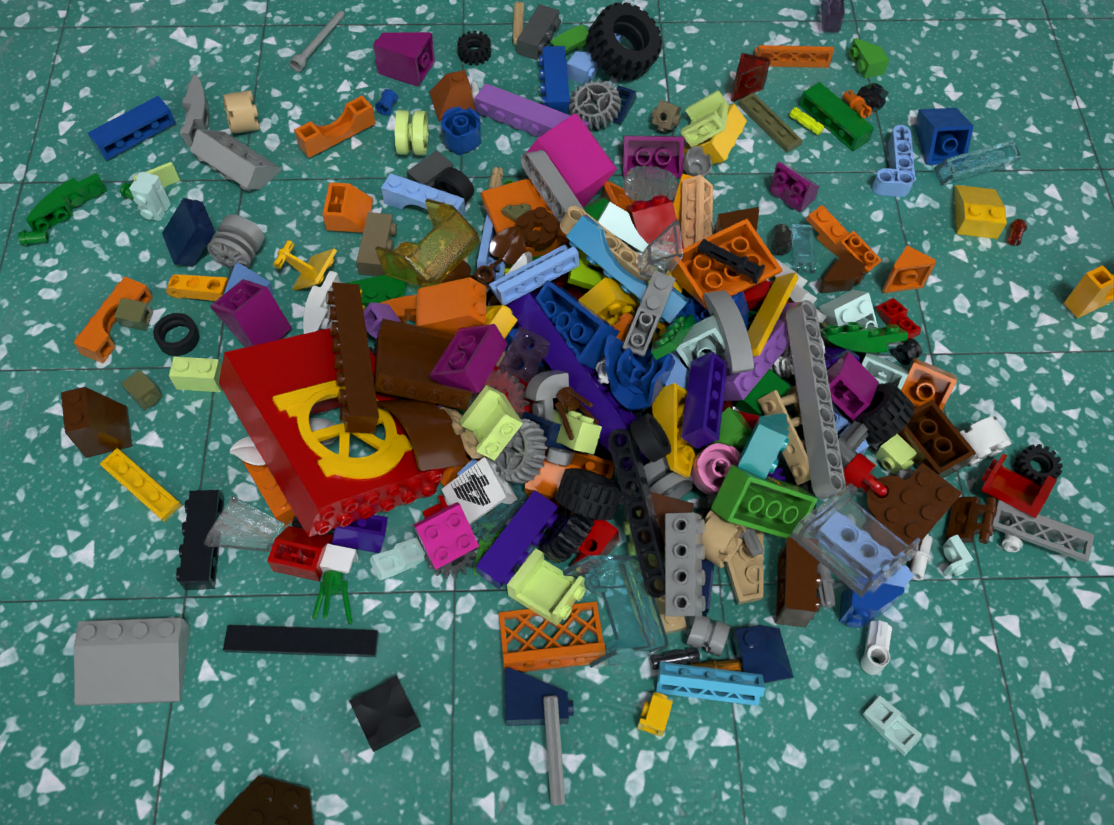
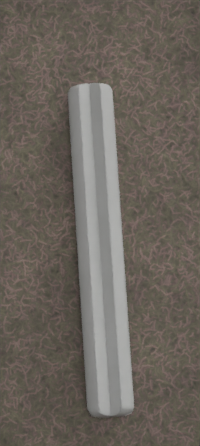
(554, 750)

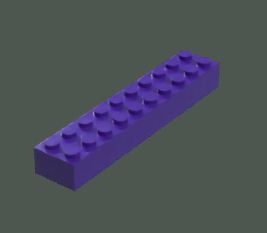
(581, 377)

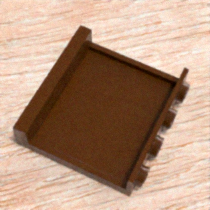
(407, 358)

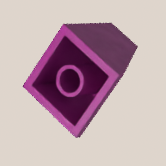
(405, 56)
(251, 314)

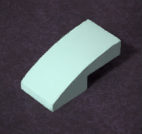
(399, 559)
(891, 726)

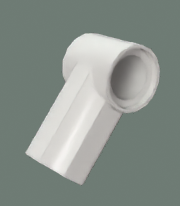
(878, 646)

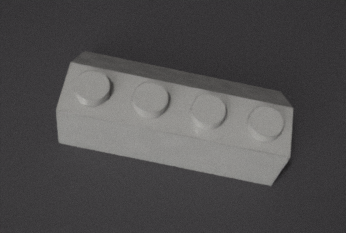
(233, 159)

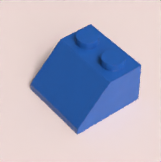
(860, 611)

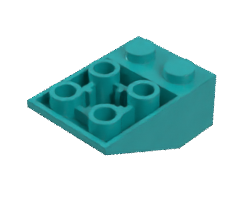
(764, 444)

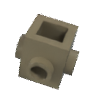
(672, 112)

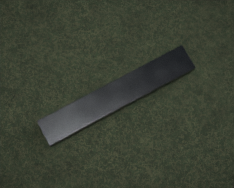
(301, 641)

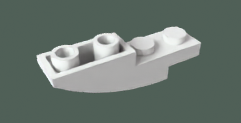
(316, 309)

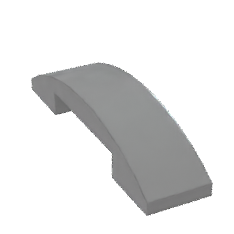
(732, 329)

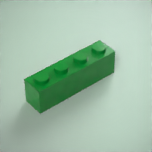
(836, 116)

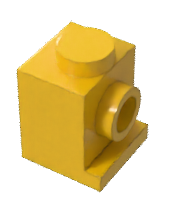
(656, 714)

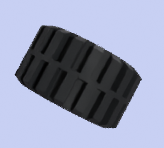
(886, 414)
(588, 494)

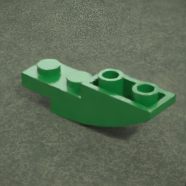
(59, 202)
(862, 339)

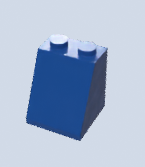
(942, 133)

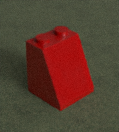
(652, 216)

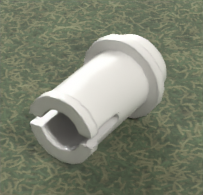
(1011, 543)

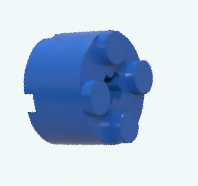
(461, 130)

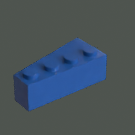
(578, 324)

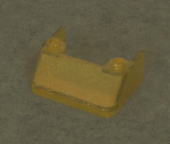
(436, 253)

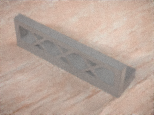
(1045, 528)

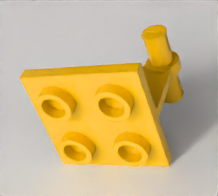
(312, 271)

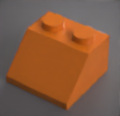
(928, 383)
(548, 481)

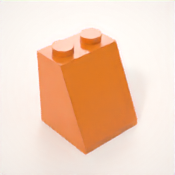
(451, 305)

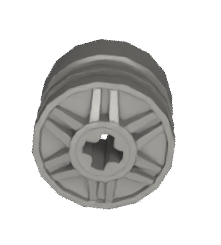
(236, 241)

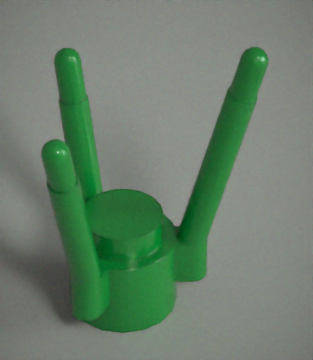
(331, 585)

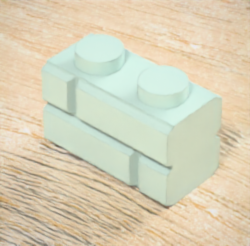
(150, 196)

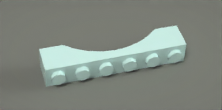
(620, 224)

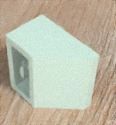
(850, 307)
(884, 370)

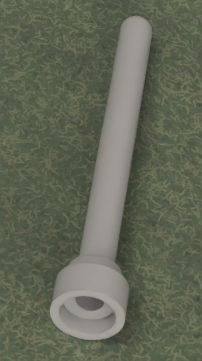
(298, 61)

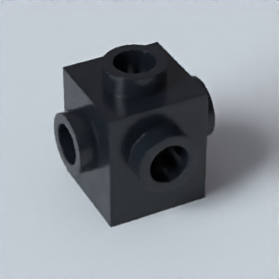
(873, 95)

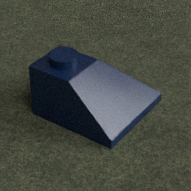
(762, 652)

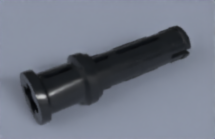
(741, 264)

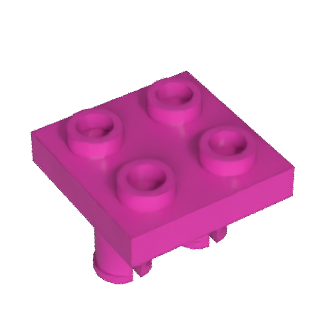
(446, 535)

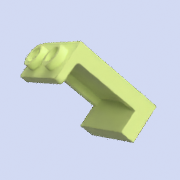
(707, 118)
(491, 421)
(545, 588)

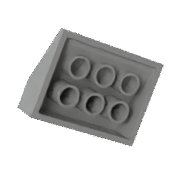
(130, 661)

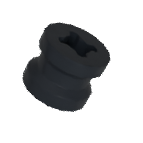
(907, 351)

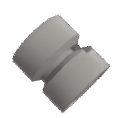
(708, 635)

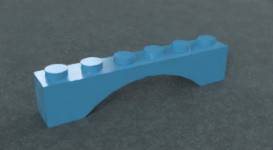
(591, 240)

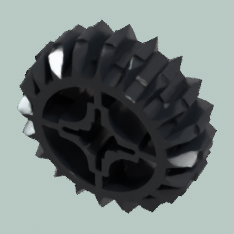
(566, 535)

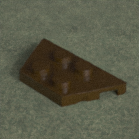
(270, 803)

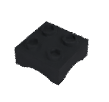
(385, 714)

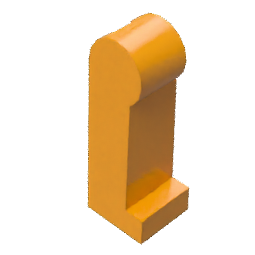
(196, 287)

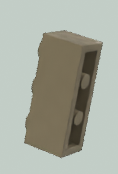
(377, 232)

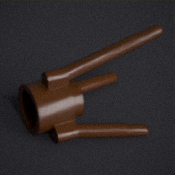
(569, 400)

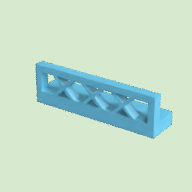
(712, 680)

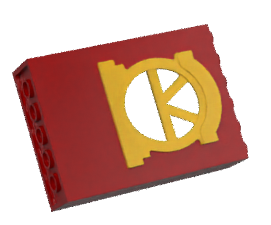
(275, 392)

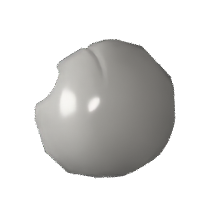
(697, 162)

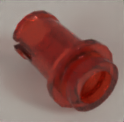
(1017, 228)

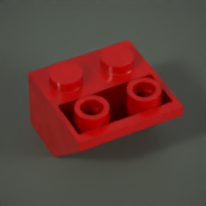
(298, 554)

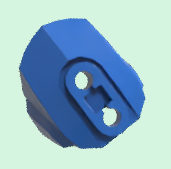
(632, 378)

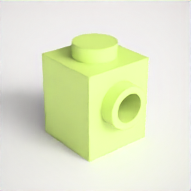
(896, 455)

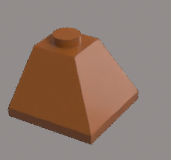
(452, 92)

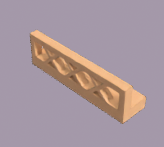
(694, 215)

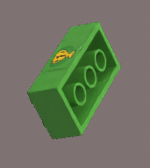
(762, 503)

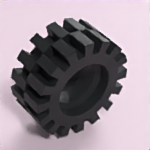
(472, 40)
(1042, 456)

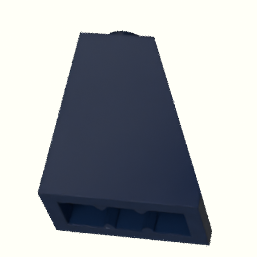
(525, 700)

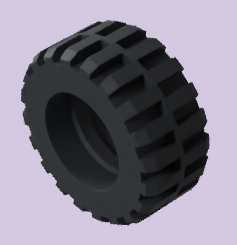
(633, 25)

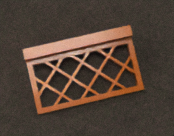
(559, 655)

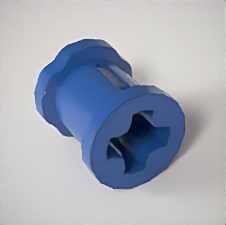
(386, 102)

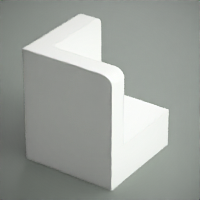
(338, 559)

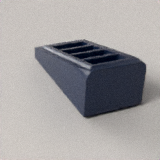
(627, 94)

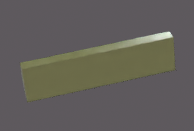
(770, 122)

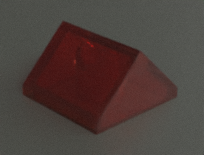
(750, 76)

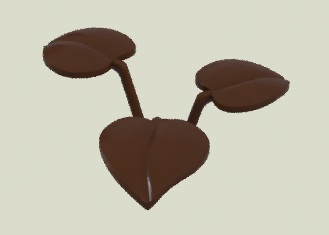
(506, 245)

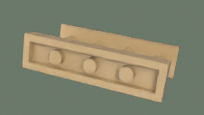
(795, 451)

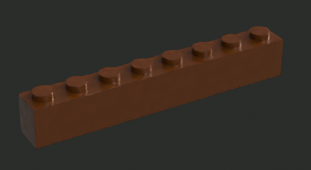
(352, 359)

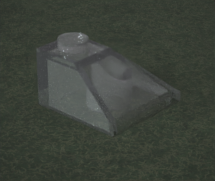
(661, 253)

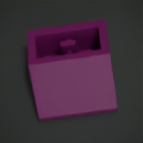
(793, 187)
(851, 385)

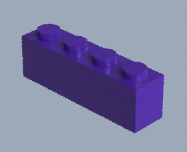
(704, 400)
(517, 539)

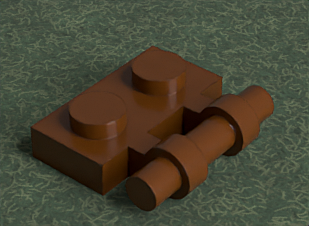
(964, 519)

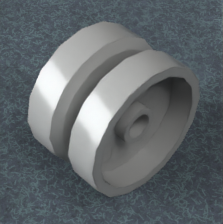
(665, 481)

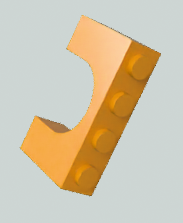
(1092, 292)

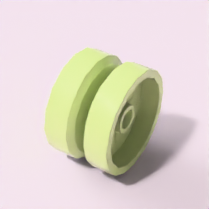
(411, 132)

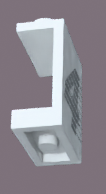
(479, 490)

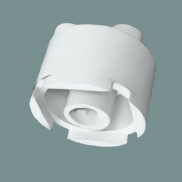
(986, 439)

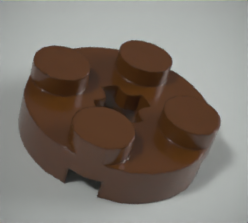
(543, 219)

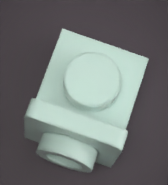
(958, 554)

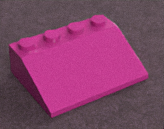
(576, 157)

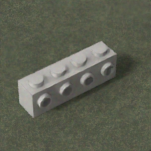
(684, 565)

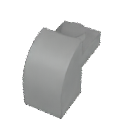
(543, 389)

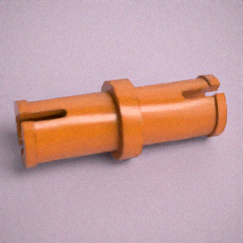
(857, 103)

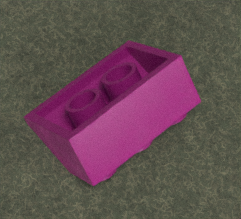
(653, 151)
(470, 358)

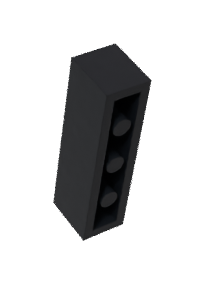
(198, 560)

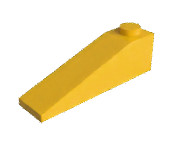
(669, 412)

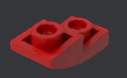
(894, 313)

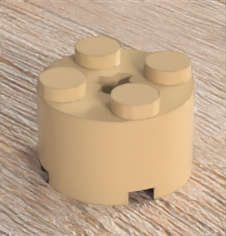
(240, 112)
(721, 539)

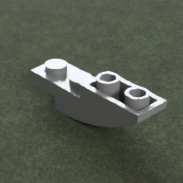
(197, 111)
(649, 313)

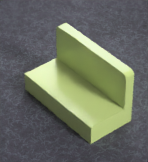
(166, 174)

